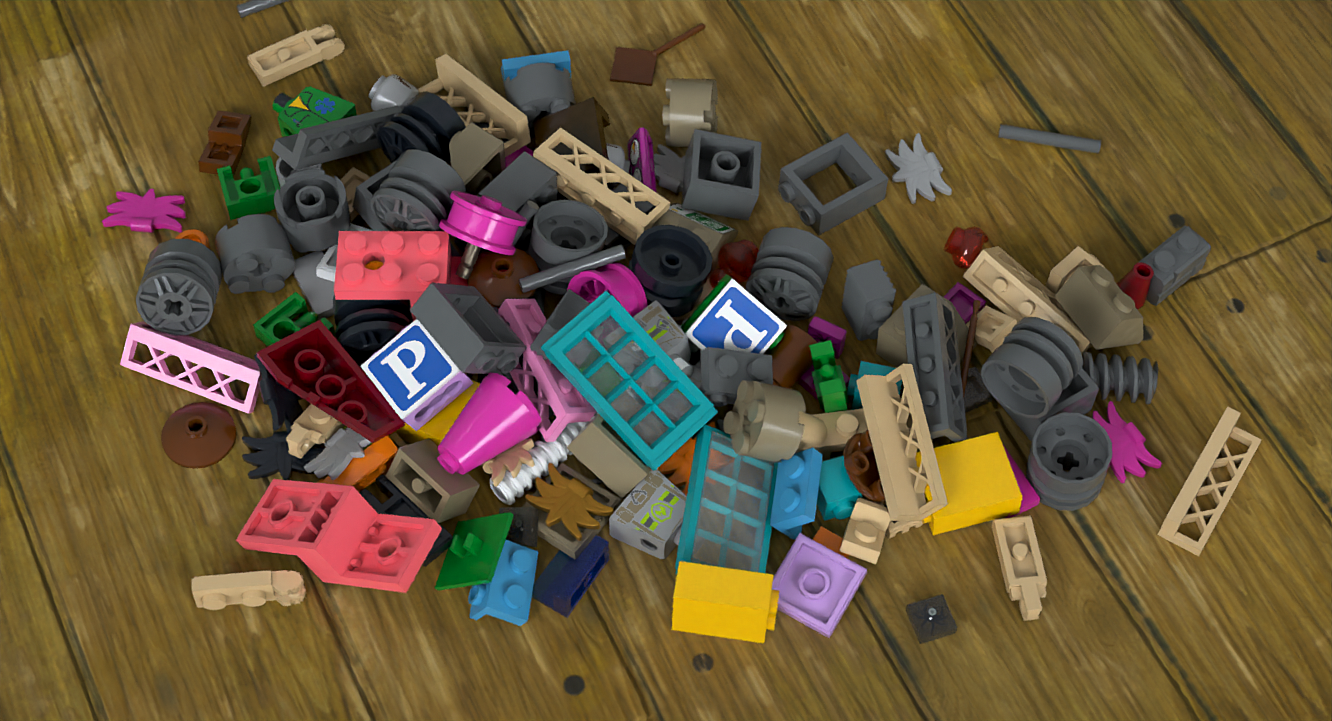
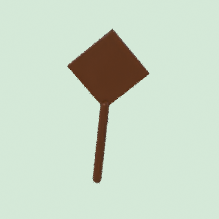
(638, 65)

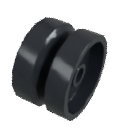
(671, 267)

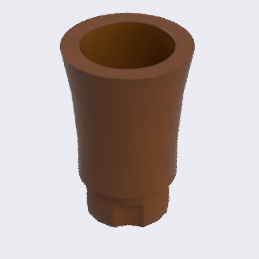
(791, 356)

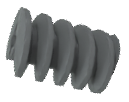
(1122, 378)

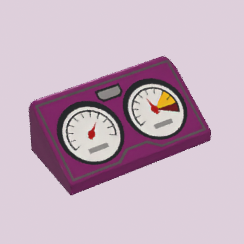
(642, 158)

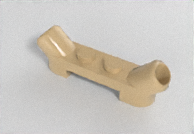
(832, 430)

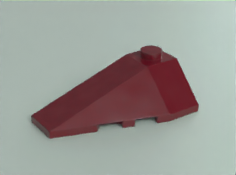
(328, 377)

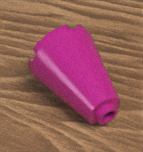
(487, 426)

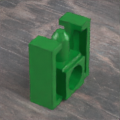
(250, 193)
(279, 321)
(828, 378)

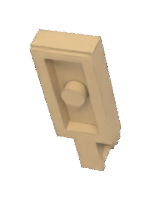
(311, 428)
(1021, 563)

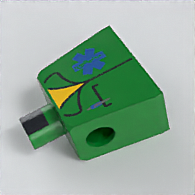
(310, 109)

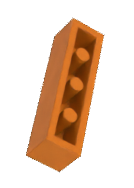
(365, 470)

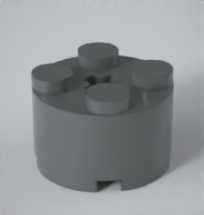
(540, 91)
(312, 209)
(254, 254)

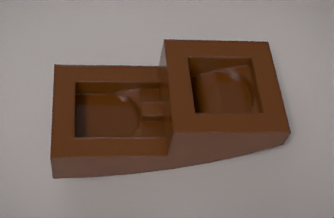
(226, 142)

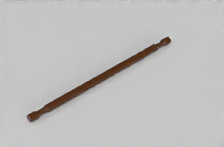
(969, 346)

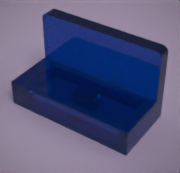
(568, 579)

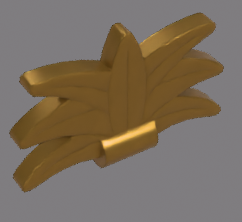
(568, 502)

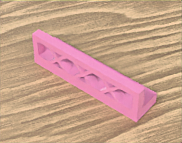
(199, 352)
(553, 387)

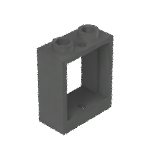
(854, 162)
(468, 329)

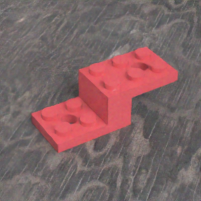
(409, 264)
(339, 535)

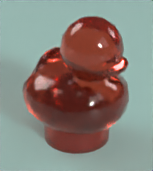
(965, 245)
(736, 261)

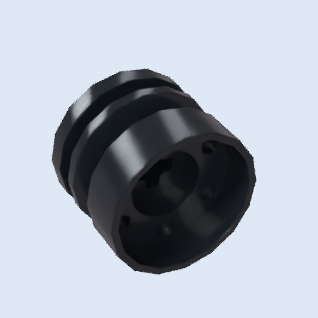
(423, 125)
(368, 325)

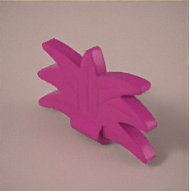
(146, 212)
(1126, 445)

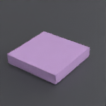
(816, 584)

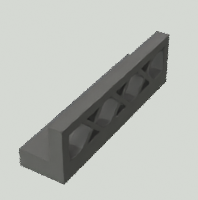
(333, 139)
(936, 364)

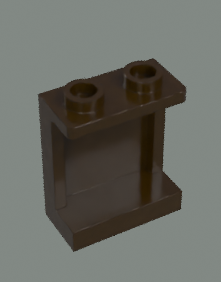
(584, 122)

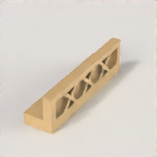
(482, 101)
(592, 189)
(1019, 292)
(897, 448)
(1201, 472)

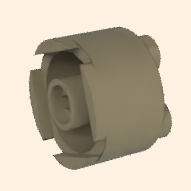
(690, 108)
(765, 421)

